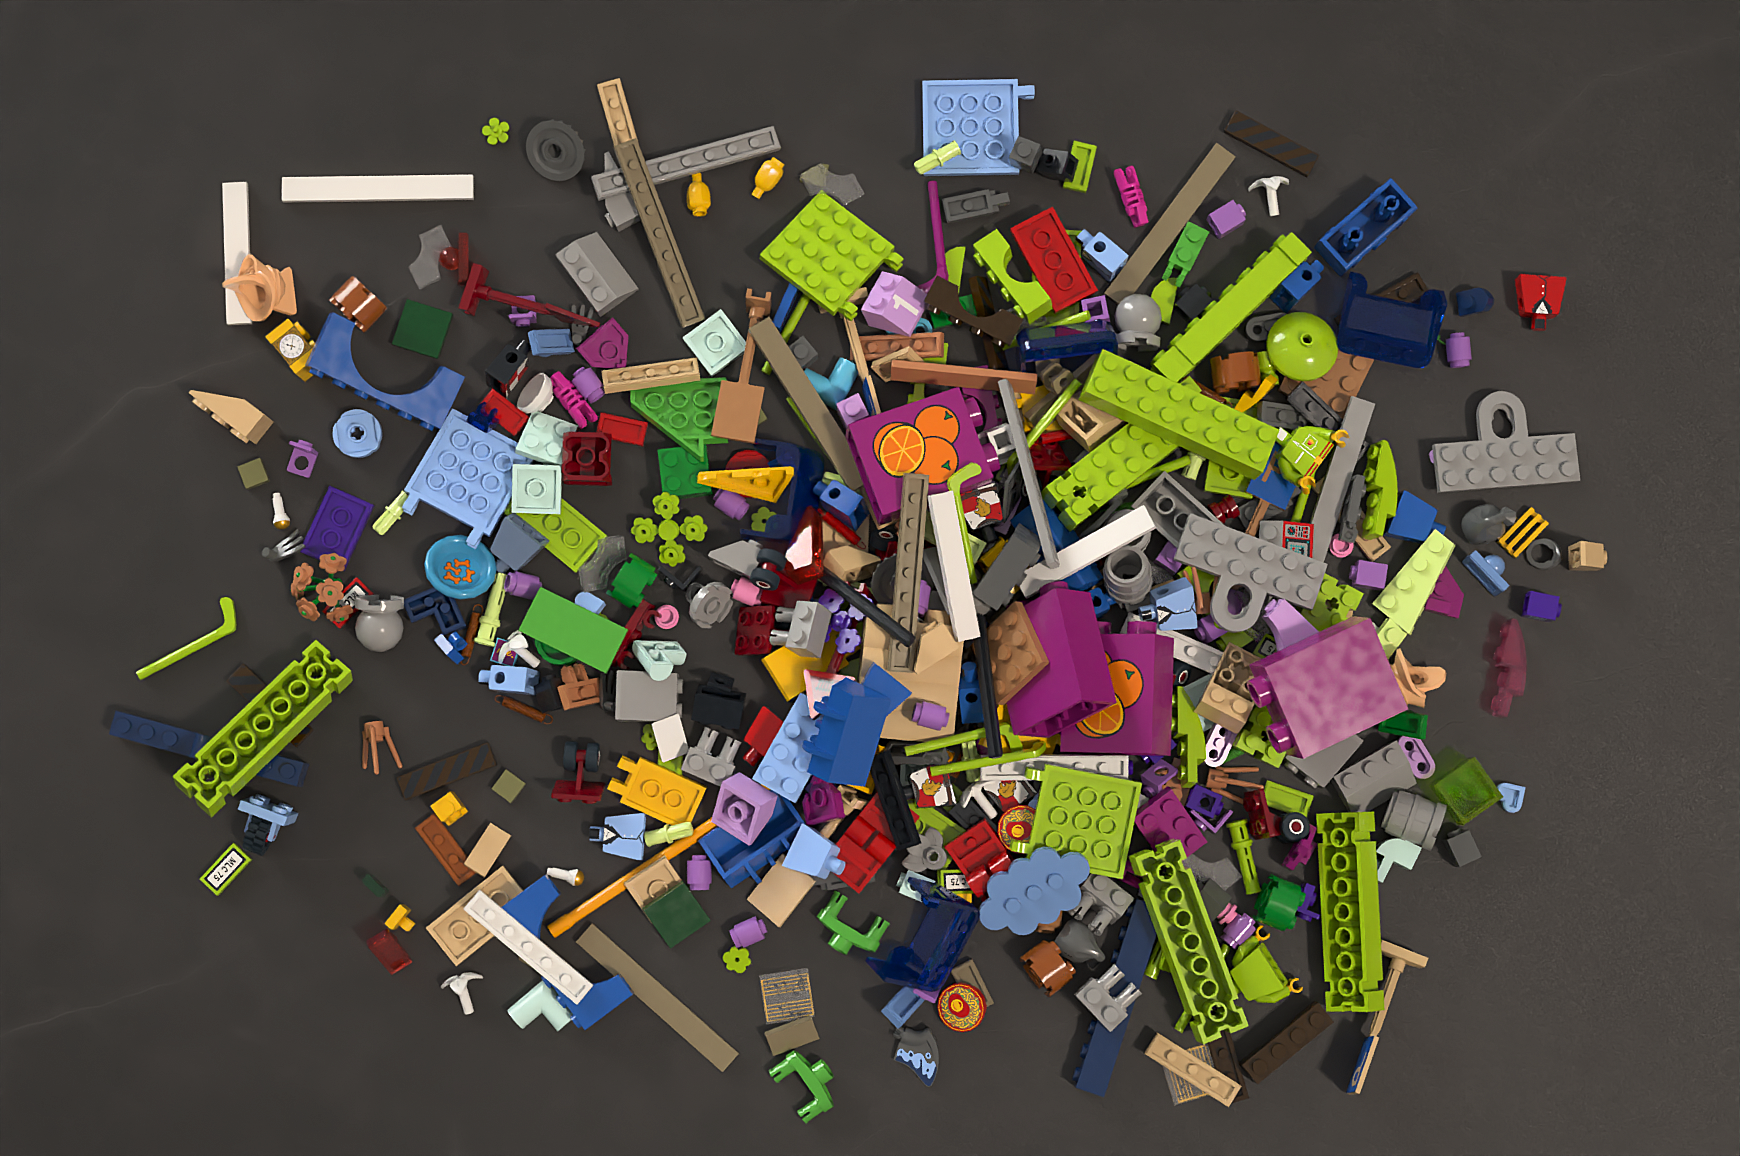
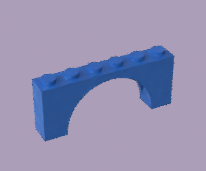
(333, 359)
(529, 910)

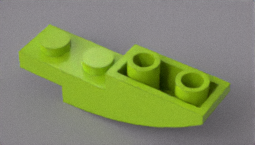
(1382, 485)
(1187, 729)

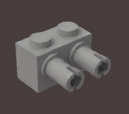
(807, 628)
(703, 765)
(1104, 898)
(1096, 998)

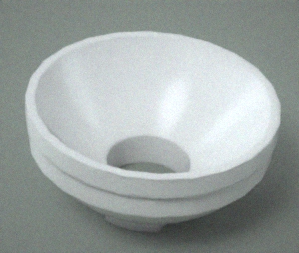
(536, 394)

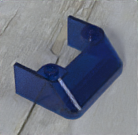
(1064, 341)
(807, 473)
(936, 943)

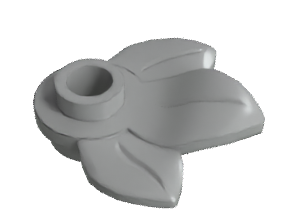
(919, 855)

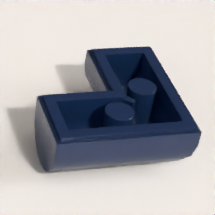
(434, 602)

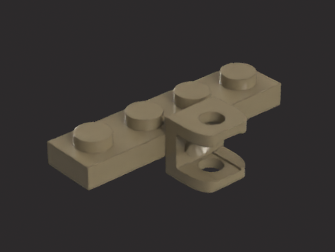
(1056, 386)

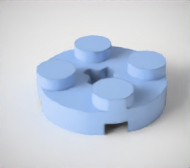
(350, 445)

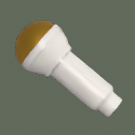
(280, 519)
(574, 877)

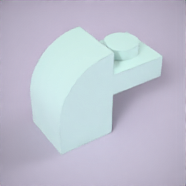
(1395, 851)

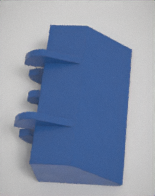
(847, 733)
(739, 860)

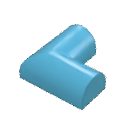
(837, 385)

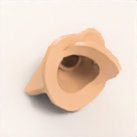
(263, 289)
(1416, 680)

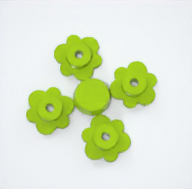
(669, 529)

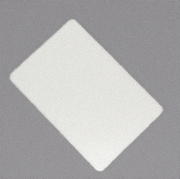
(670, 738)

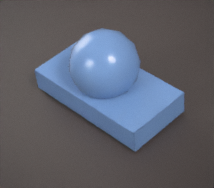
(551, 342)
(1487, 571)
(902, 1006)

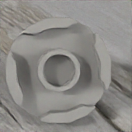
(709, 604)

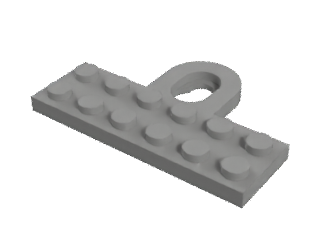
(1507, 461)
(1250, 563)

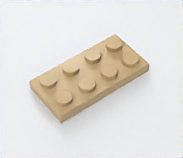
(462, 934)

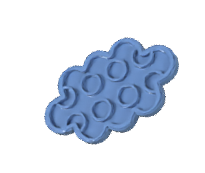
(1034, 890)

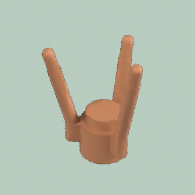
(1202, 599)
(373, 734)
(1218, 779)

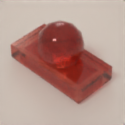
(457, 258)
(389, 951)

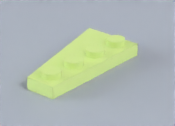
(1409, 590)

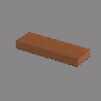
(445, 848)

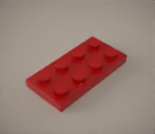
(1053, 259)

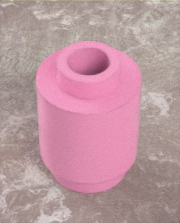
(746, 592)

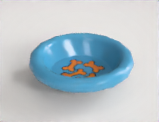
(459, 569)

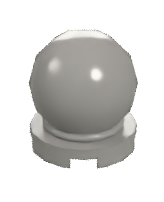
(1137, 321)
(379, 624)

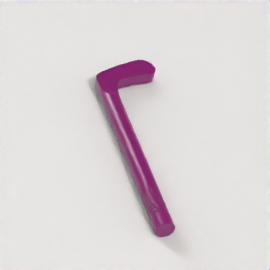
(938, 237)

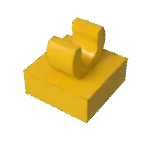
(400, 918)

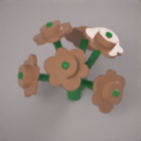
(328, 589)

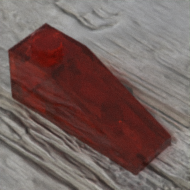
(806, 549)

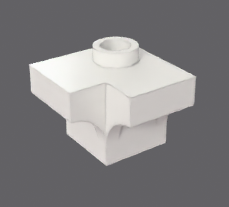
(1001, 439)

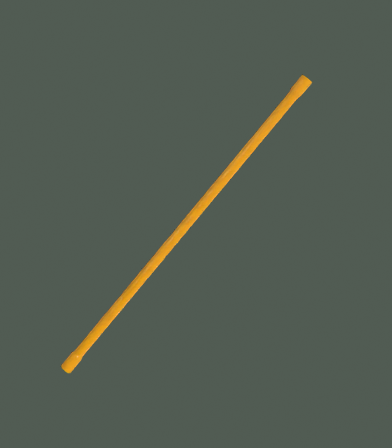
(568, 920)

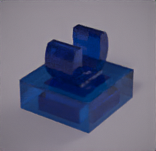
(482, 420)

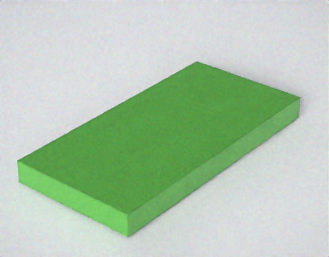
(573, 630)

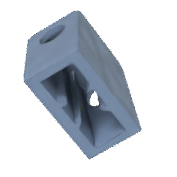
(516, 543)

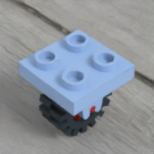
(264, 822)

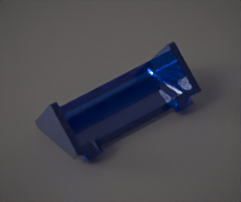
(1389, 327)

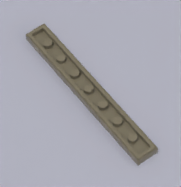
(1170, 224)
(659, 232)
(806, 400)
(908, 567)
(658, 997)

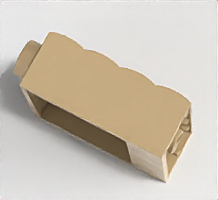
(934, 685)

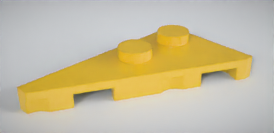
(757, 483)

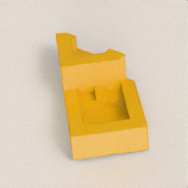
(1249, 398)

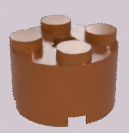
(358, 304)
(1236, 371)
(1047, 967)

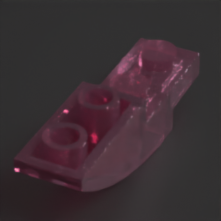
(1511, 658)

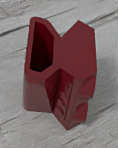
(586, 458)

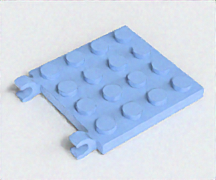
(980, 120)
(466, 476)

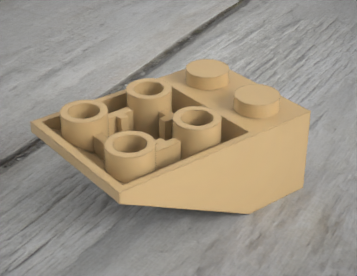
(245, 419)
(1086, 423)
(1226, 693)

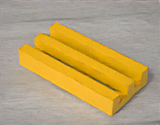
(1536, 518)

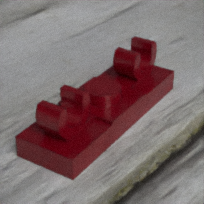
(635, 625)

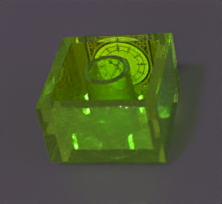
(1466, 791)

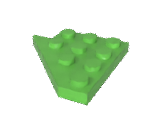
(682, 412)

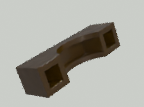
(1000, 326)
(1285, 1044)

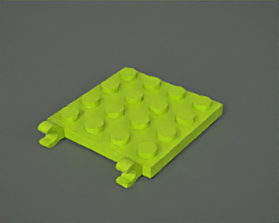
(829, 254)
(1083, 815)

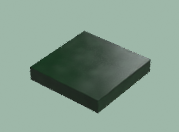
(422, 329)
(676, 914)

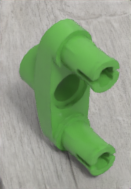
(844, 935)
(815, 1078)

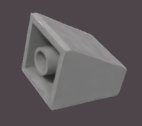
(645, 699)
(1323, 765)

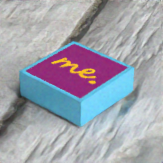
(510, 657)

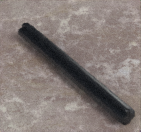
(868, 608)
(987, 691)

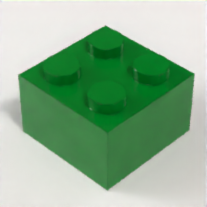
(680, 473)

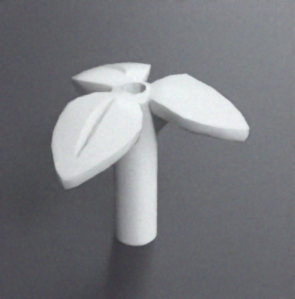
(1271, 185)
(518, 644)
(975, 791)
(459, 986)

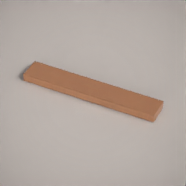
(961, 376)

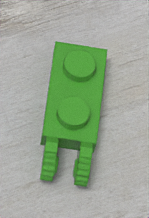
(1186, 251)

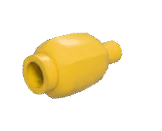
(768, 176)
(698, 196)

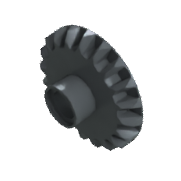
(545, 156)
(884, 578)

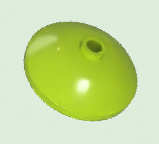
(1295, 357)

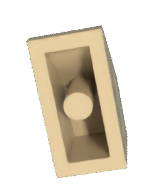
(1586, 556)
(851, 563)
(933, 646)

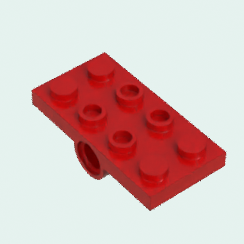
(866, 845)
(979, 856)

